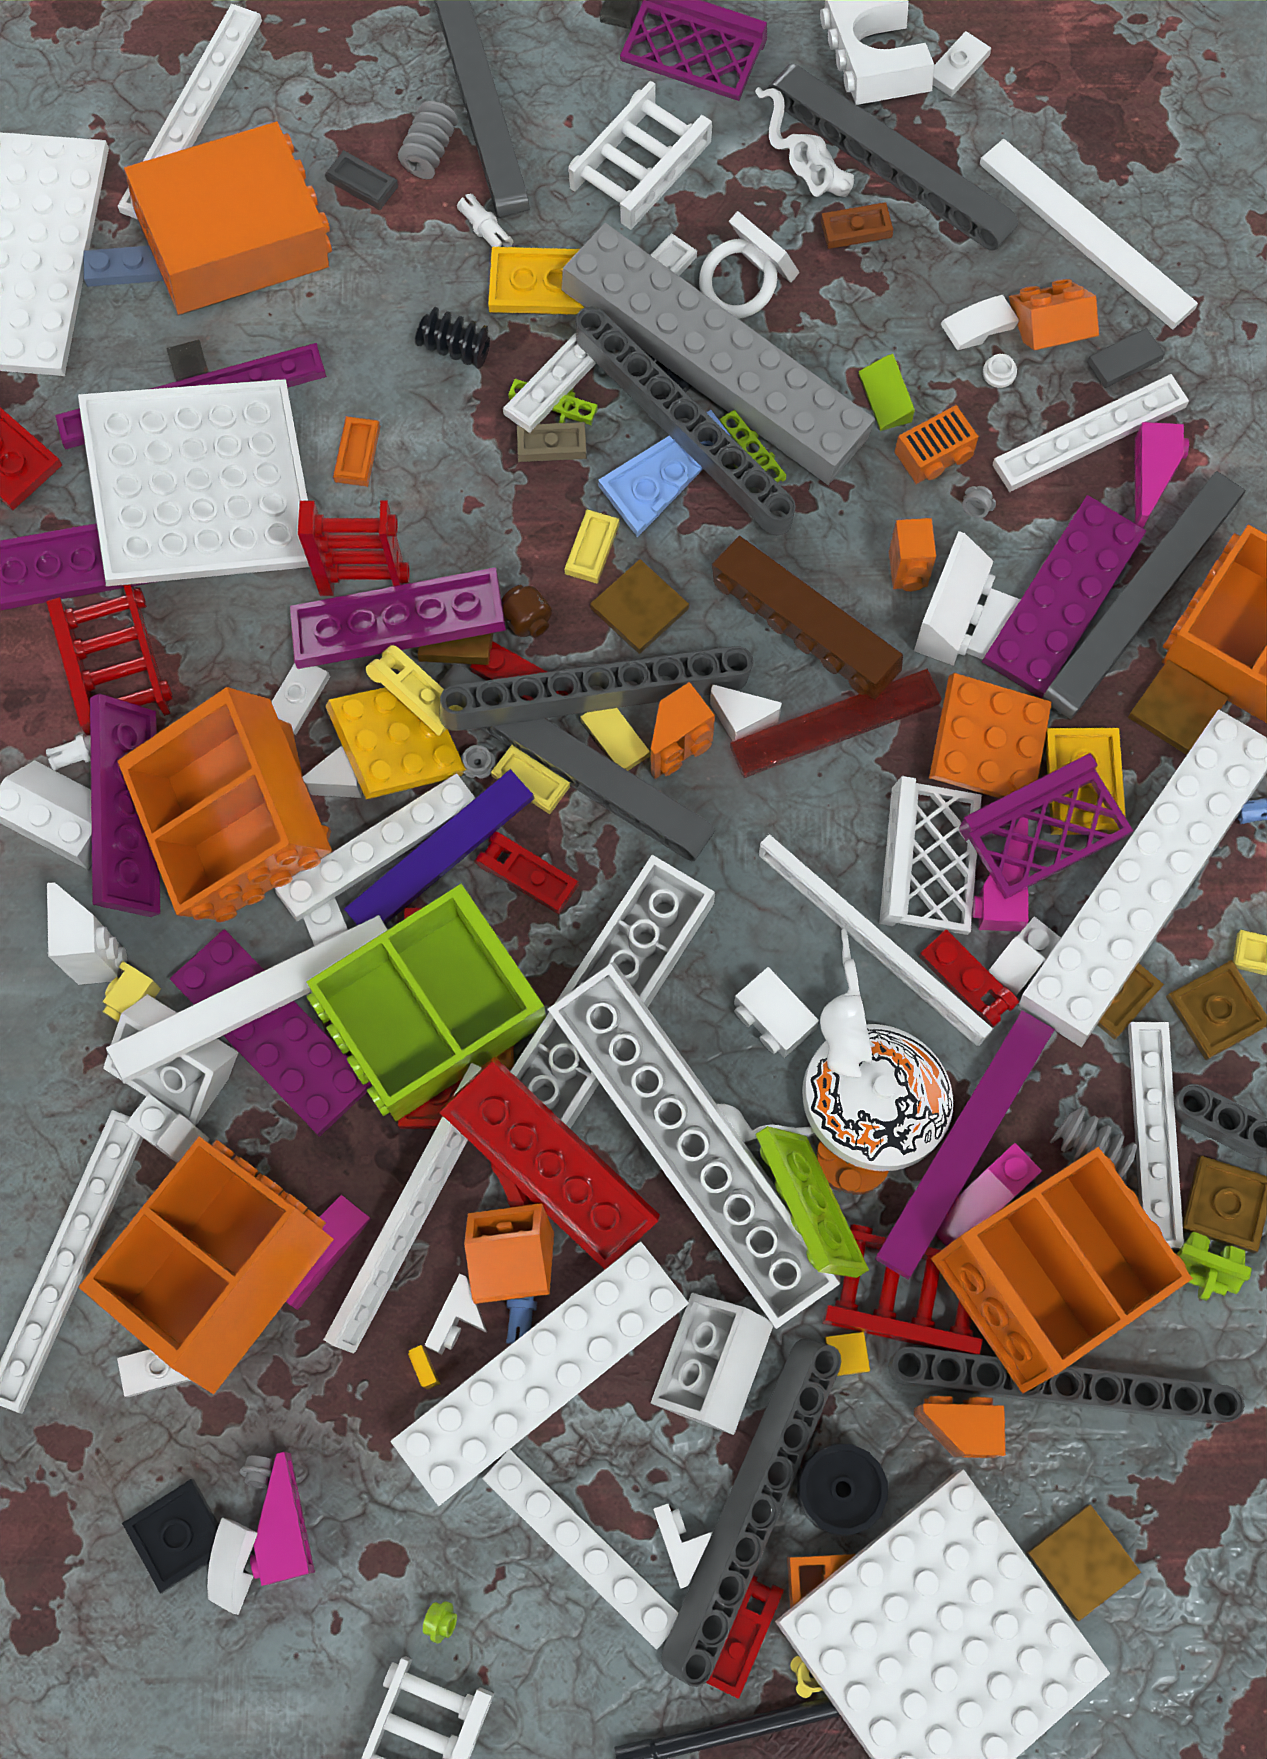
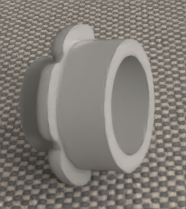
(978, 501)
(480, 753)
(257, 1471)

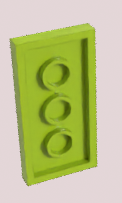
(811, 1202)

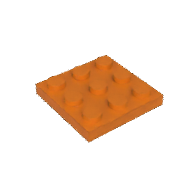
(989, 737)

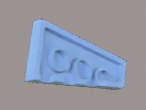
(651, 481)

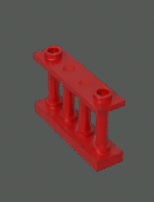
(326, 561)
(75, 650)
(884, 1322)

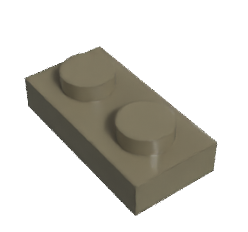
(552, 442)

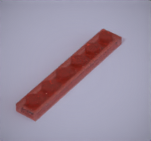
(834, 724)

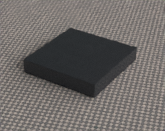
(174, 1535)

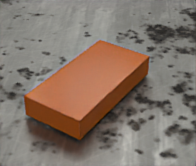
(357, 451)

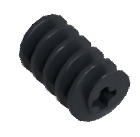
(453, 338)

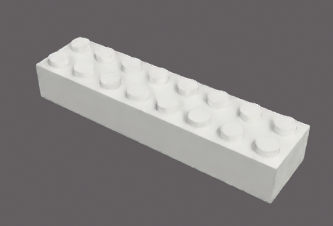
(645, 943)
(539, 1373)

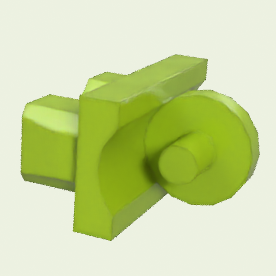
(1212, 1271)

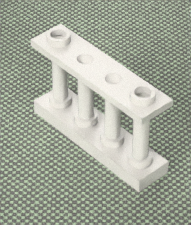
(654, 180)
(470, 1709)

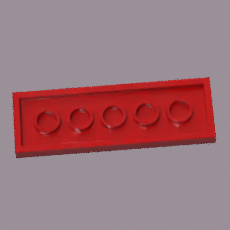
(549, 1163)

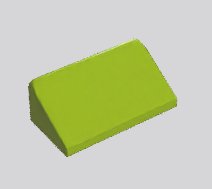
(887, 393)

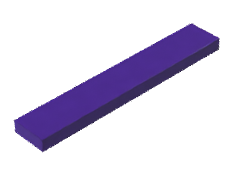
(442, 850)

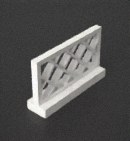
(900, 859)

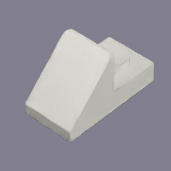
(1024, 955)
(164, 1128)
(457, 1307)
(685, 1554)

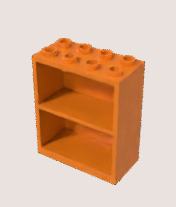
(229, 217)
(1226, 625)
(224, 806)
(207, 1263)
(1061, 1269)

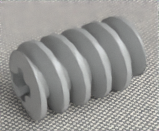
(427, 139)
(1086, 1138)

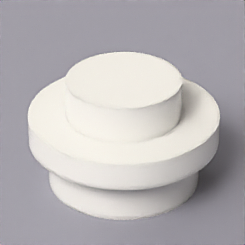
(1000, 371)

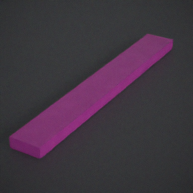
(294, 365)
(964, 1145)

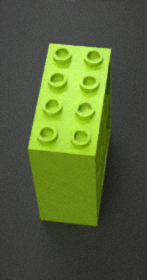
(426, 1003)

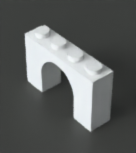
(869, 71)

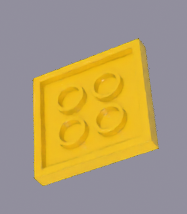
(390, 743)

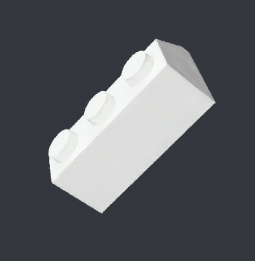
(956, 602)
(49, 811)
(80, 941)
(185, 1083)
(712, 1362)

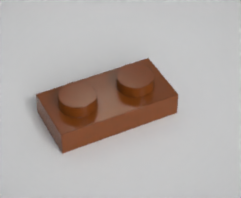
(857, 225)

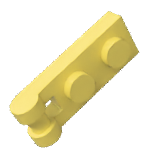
(410, 686)

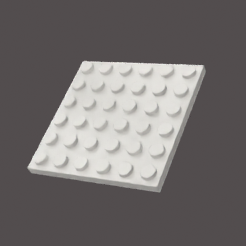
(194, 481)
(943, 1637)

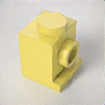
(127, 990)

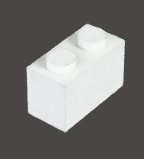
(775, 1013)

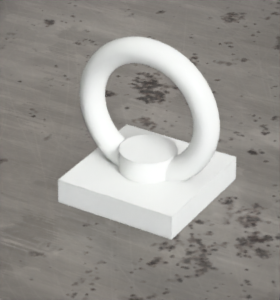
(760, 252)

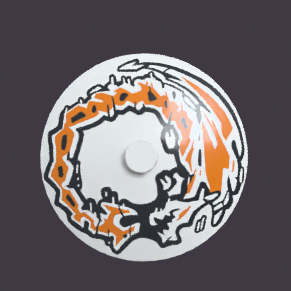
(890, 1112)

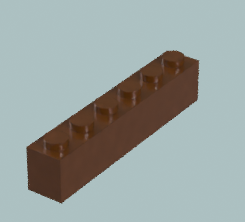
(807, 618)

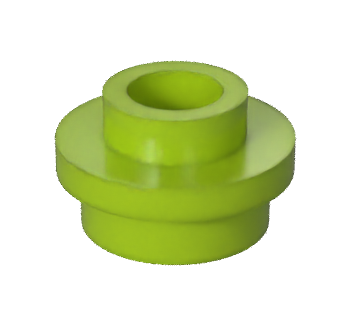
(439, 1621)

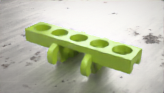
(567, 402)
(767, 461)

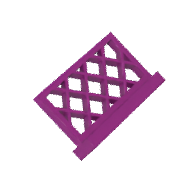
(709, 20)
(1031, 798)

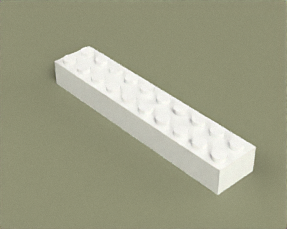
(1147, 879)
(692, 1142)

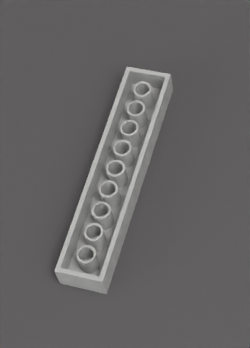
(718, 353)

